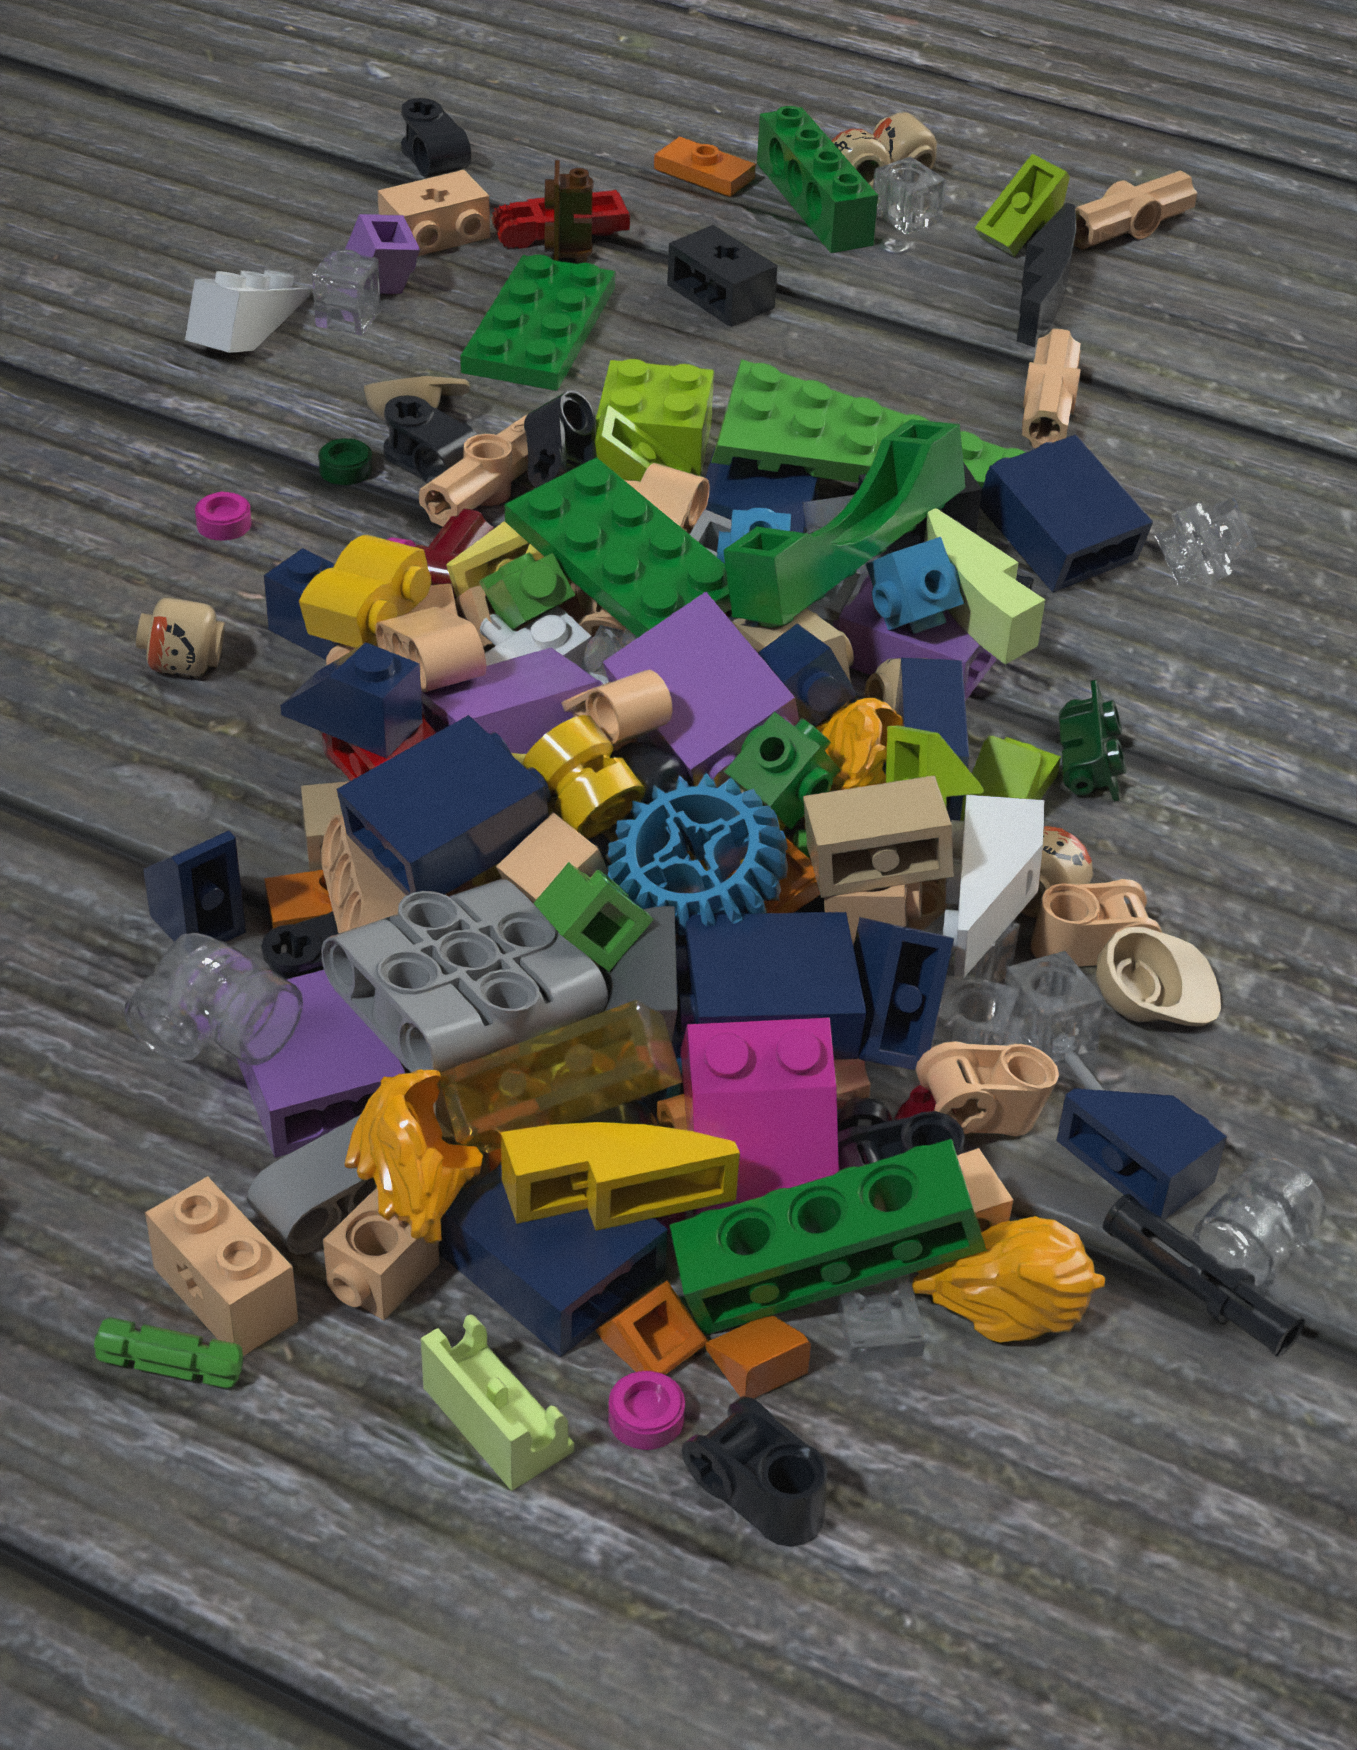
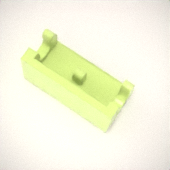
(492, 1406)

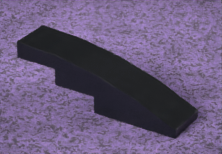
(1046, 274)

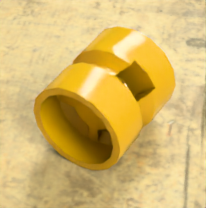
(579, 771)

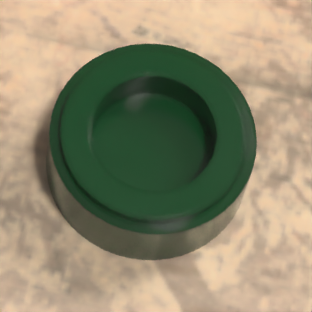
(345, 461)

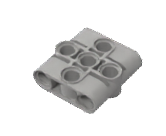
(462, 976)

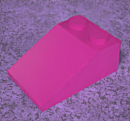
(770, 1094)

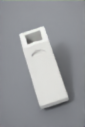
(241, 309)
(997, 873)

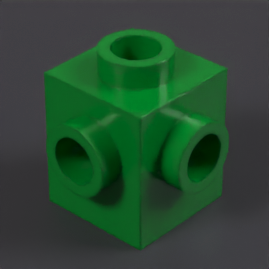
(784, 766)

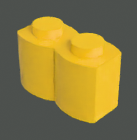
(366, 586)

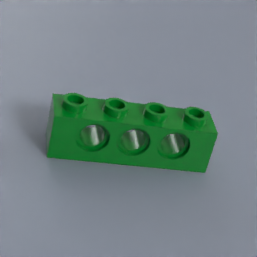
(817, 179)
(826, 1237)

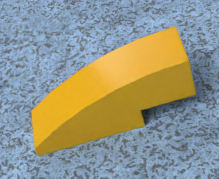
(615, 1171)

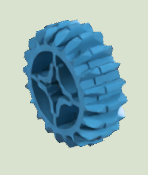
(717, 828)

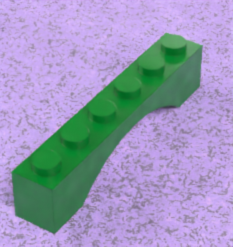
(783, 571)

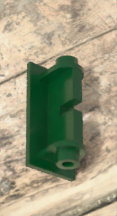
(1090, 752)

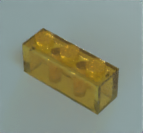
(561, 1075)

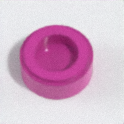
(223, 516)
(646, 1410)

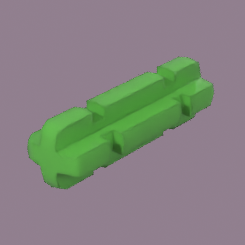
(168, 1352)

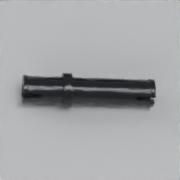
(1268, 1322)

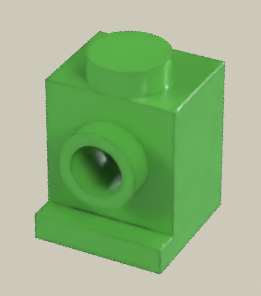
(526, 589)
(593, 914)

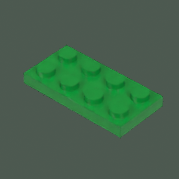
(538, 322)
(618, 546)

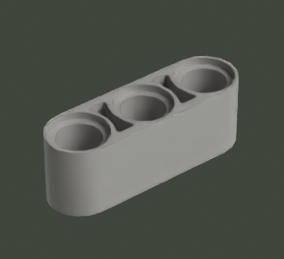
(312, 1190)

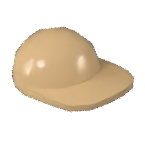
(424, 387)
(1157, 978)

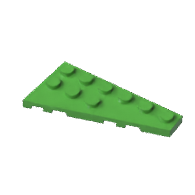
(818, 428)

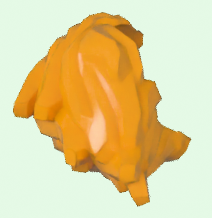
(859, 742)
(405, 1153)
(1022, 1286)

